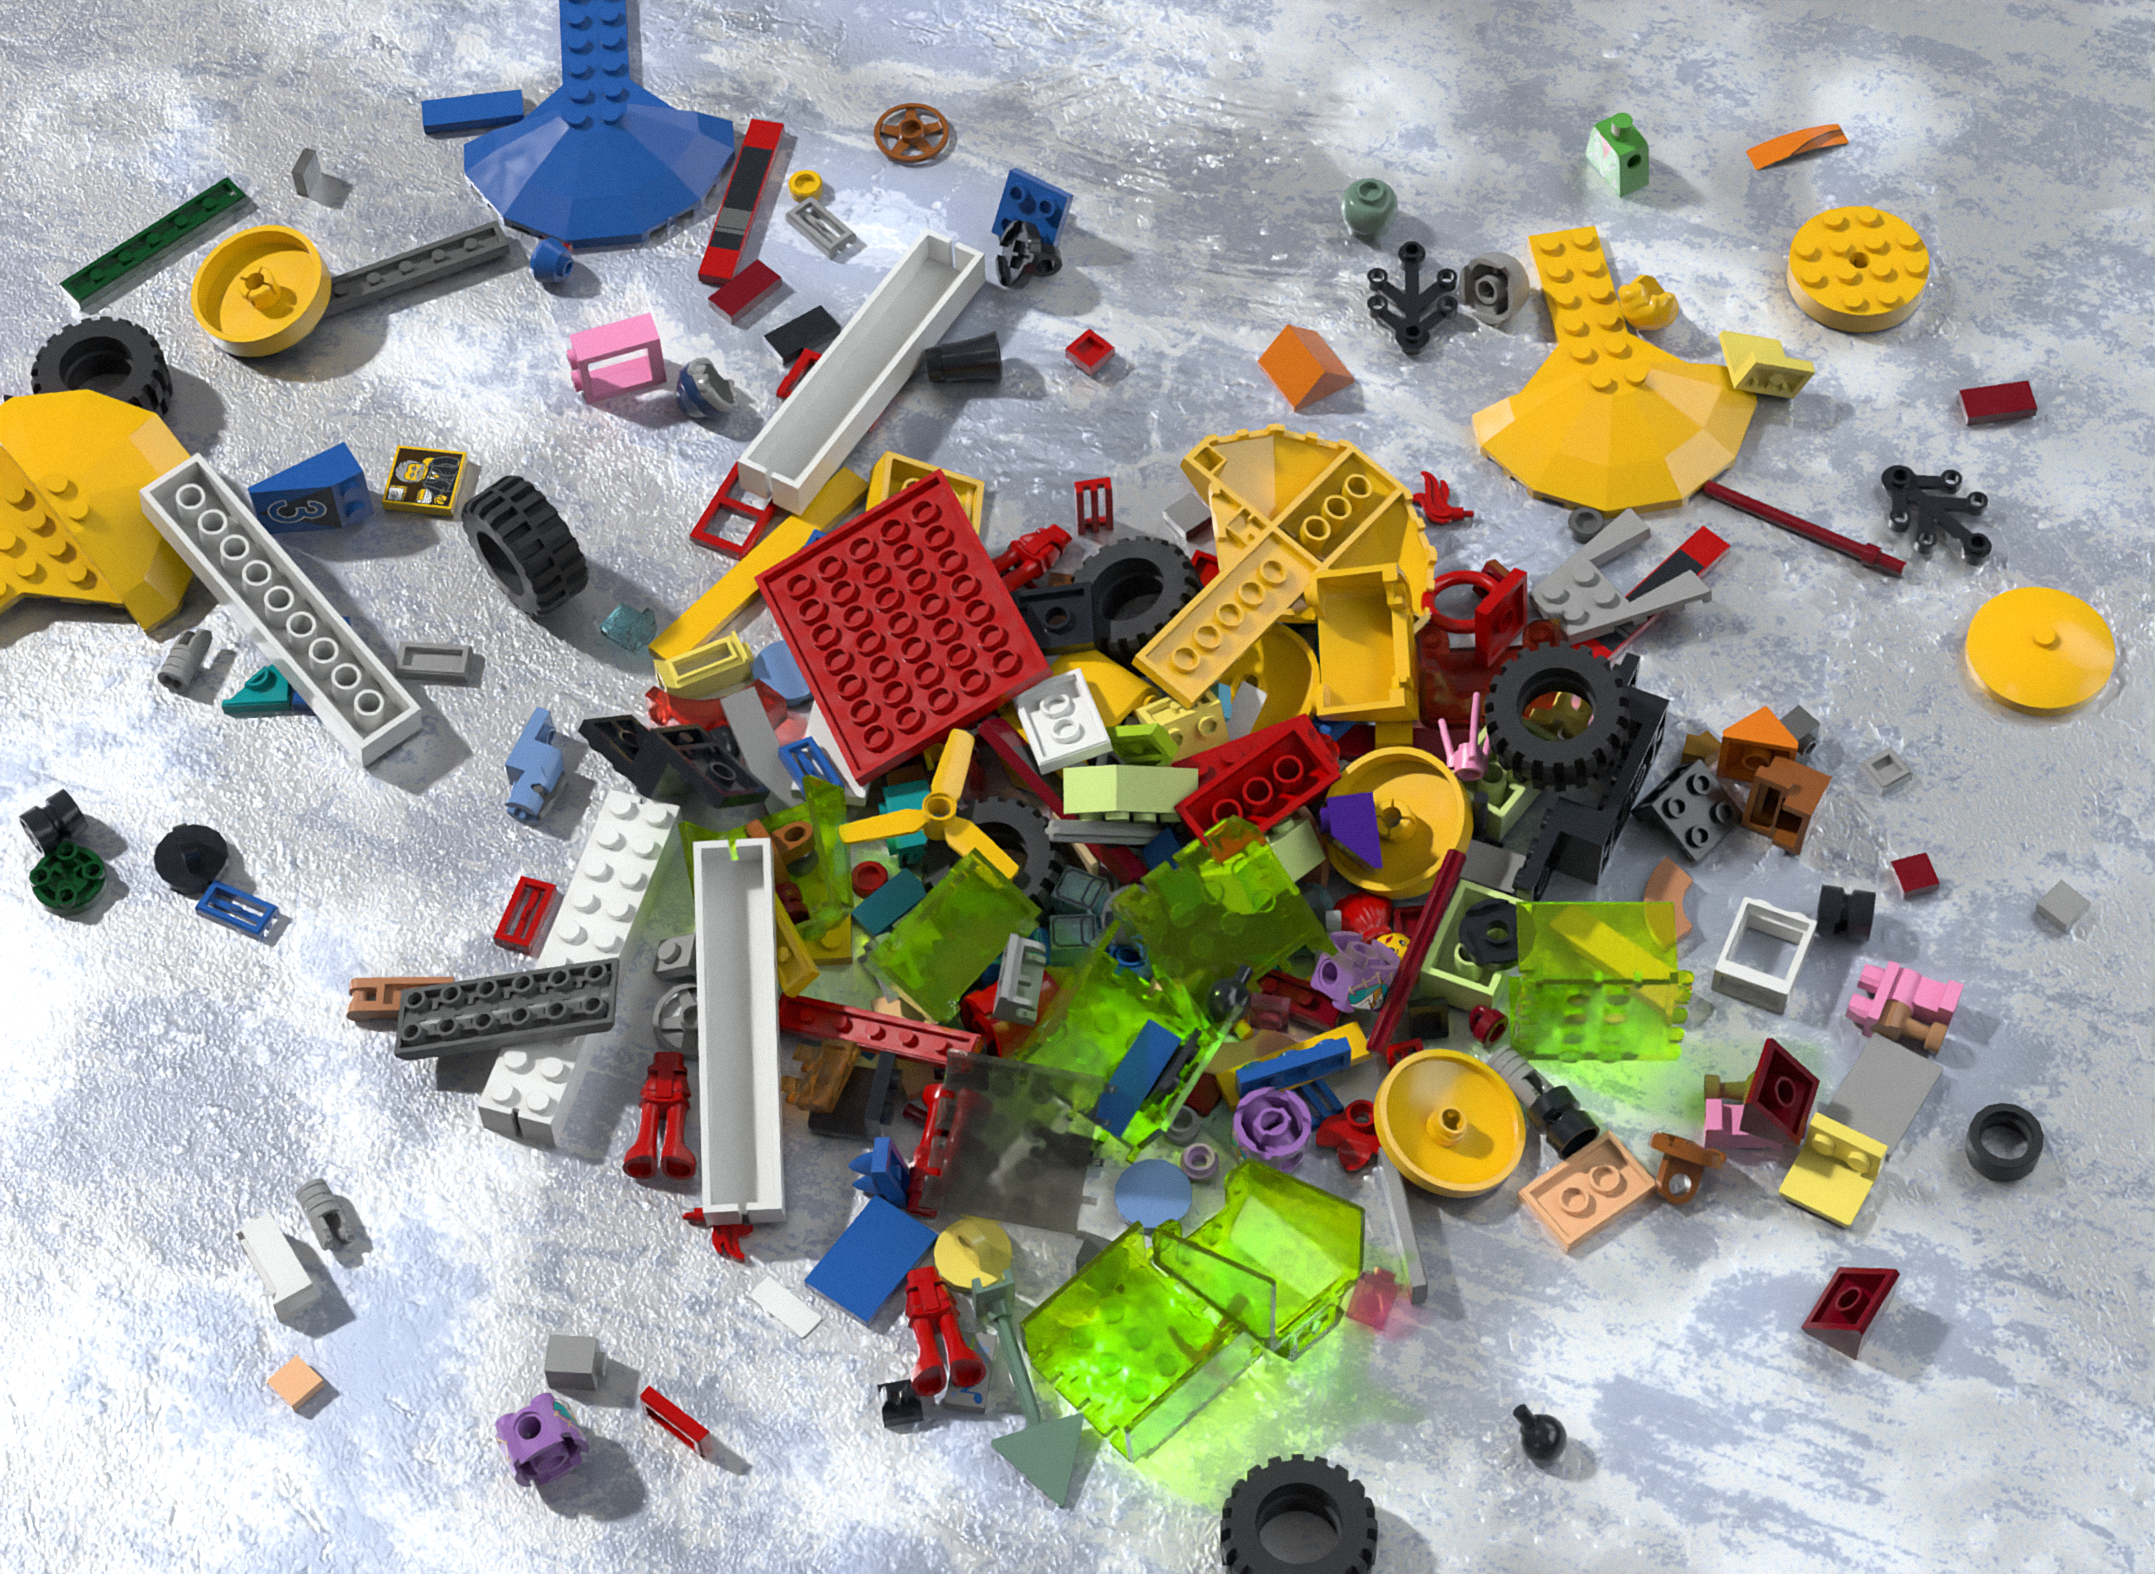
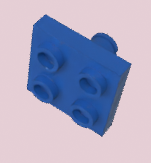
(1033, 201)

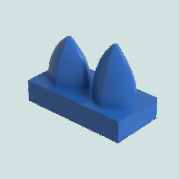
(884, 1172)

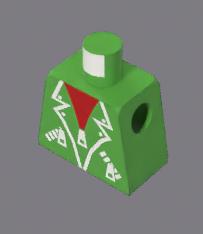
(1619, 154)

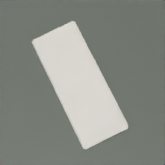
(785, 1306)

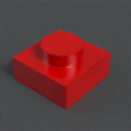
(1089, 352)

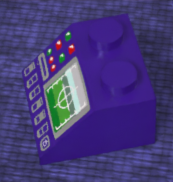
(1353, 829)

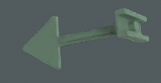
(1043, 1450)

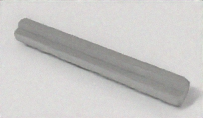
(1102, 832)

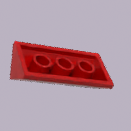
(1261, 785)

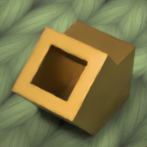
(1703, 747)

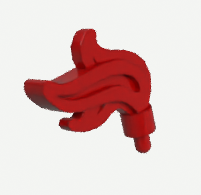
(1435, 502)
(724, 1235)

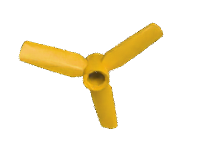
(946, 792)

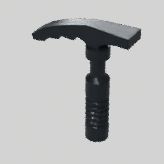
(1480, 813)

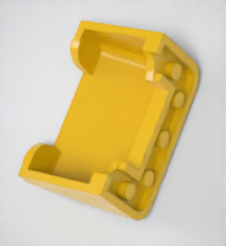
(1364, 644)
(1111, 687)

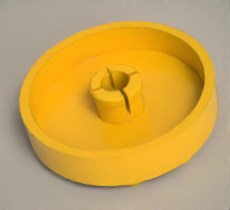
(1857, 269)
(261, 291)
(1434, 812)

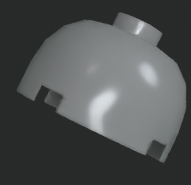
(1494, 286)

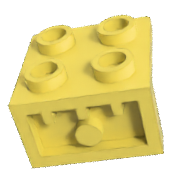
(1761, 365)
(1191, 729)
(1834, 1171)

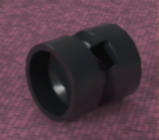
(53, 822)
(1845, 912)
(1560, 1118)

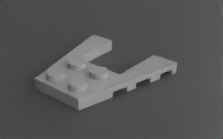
(1588, 600)

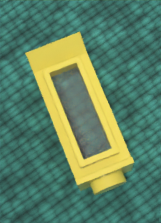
(705, 668)

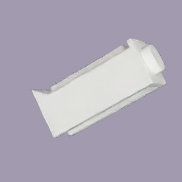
(276, 1266)

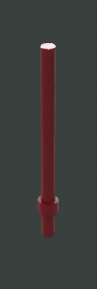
(1869, 554)

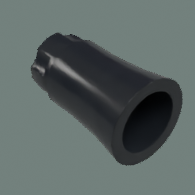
(965, 360)

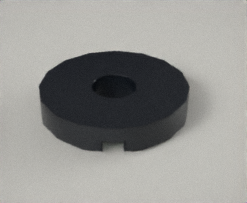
(1478, 946)

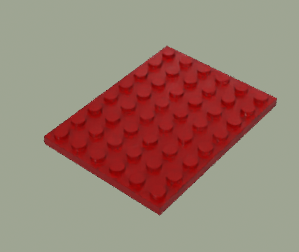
(902, 627)

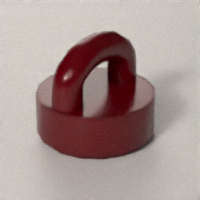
(1489, 1027)

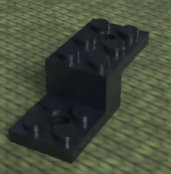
(1069, 600)
(673, 761)

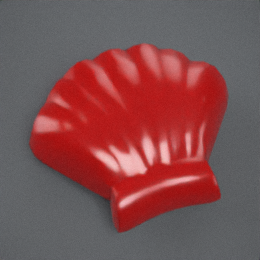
(1365, 915)

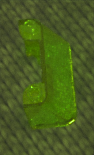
(952, 936)

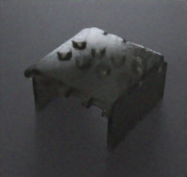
(1014, 1143)

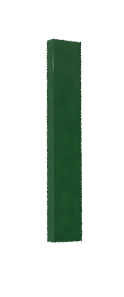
(153, 243)

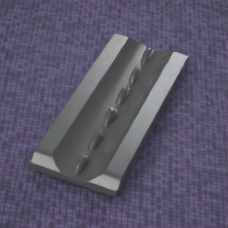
(507, 1010)

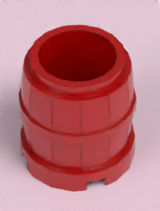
(1002, 1036)

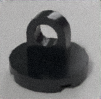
(1023, 254)
(191, 858)

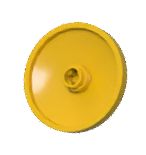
(2040, 651)
(1282, 668)
(1449, 1123)

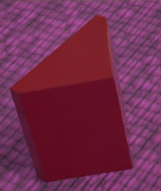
(1779, 1097)
(1851, 1308)

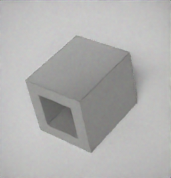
(574, 1362)

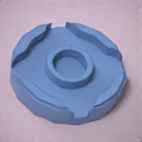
(780, 671)
(1152, 1194)

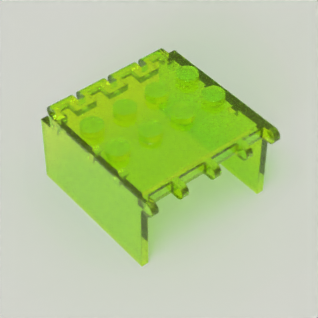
(1214, 914)
(1598, 982)
(1097, 1021)
(1133, 1347)

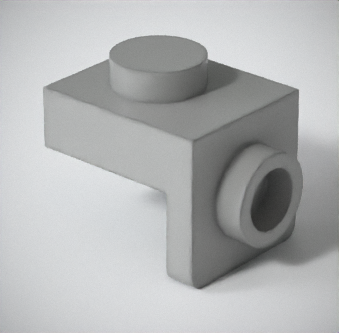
(676, 957)

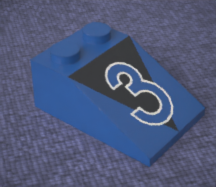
(314, 494)

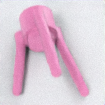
(1468, 761)

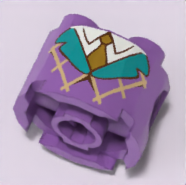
(1357, 974)
(1271, 1129)
(541, 1440)

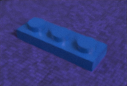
(1294, 1067)

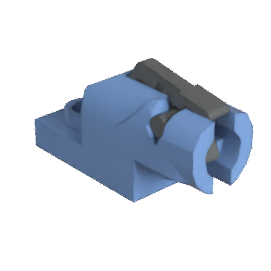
(535, 771)

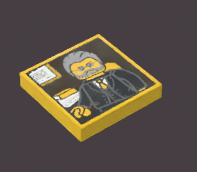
(424, 480)

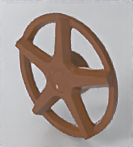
(911, 132)

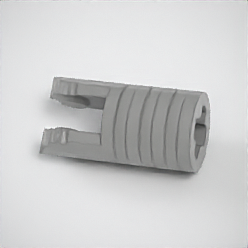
(184, 659)
(1519, 1075)
(323, 1212)

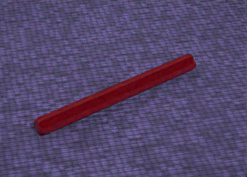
(1416, 952)

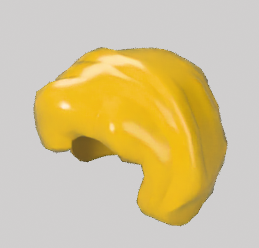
(1647, 304)

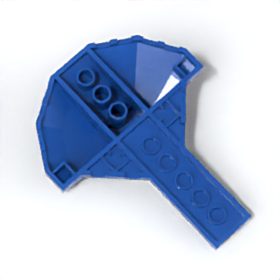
(600, 152)

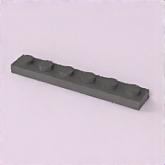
(416, 267)

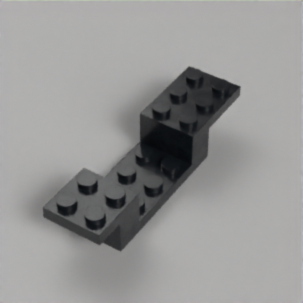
(1580, 838)

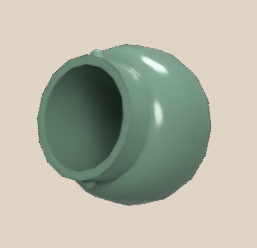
(1369, 209)

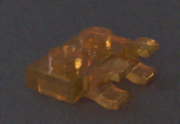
(825, 1077)

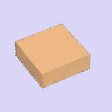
(295, 1383)

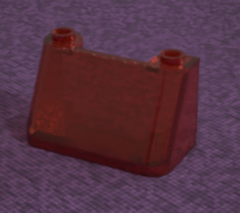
(1451, 676)

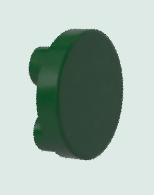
(69, 880)

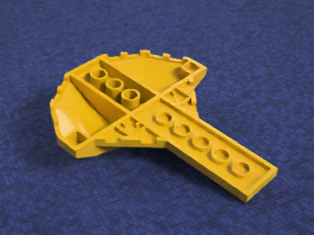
(1607, 412)
(75, 505)
(1277, 514)

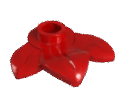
(1353, 1140)

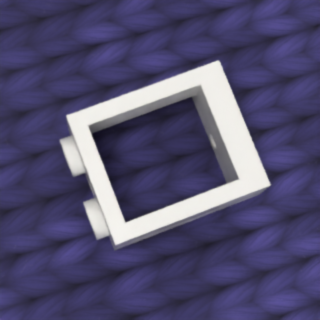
(1752, 984)

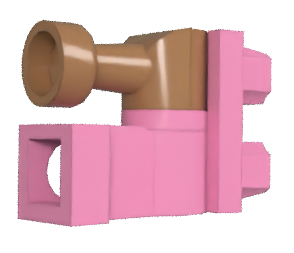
(1898, 999)
(1724, 1120)

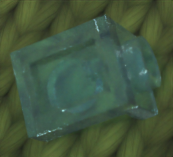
(630, 627)

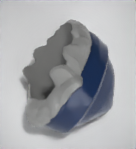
(703, 391)

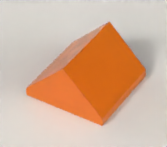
(1303, 367)
(1754, 743)

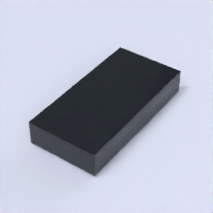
(802, 332)

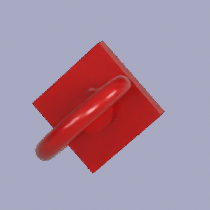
(1497, 618)

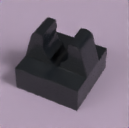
(1428, 1018)
(899, 1403)

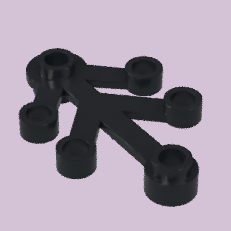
(1411, 302)
(1935, 509)

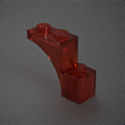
(671, 710)

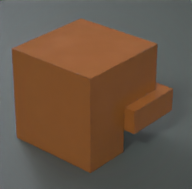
(1786, 802)

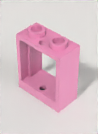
(613, 341)

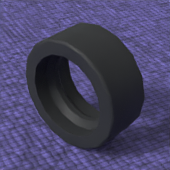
(2008, 1116)

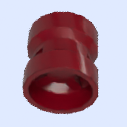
(792, 900)

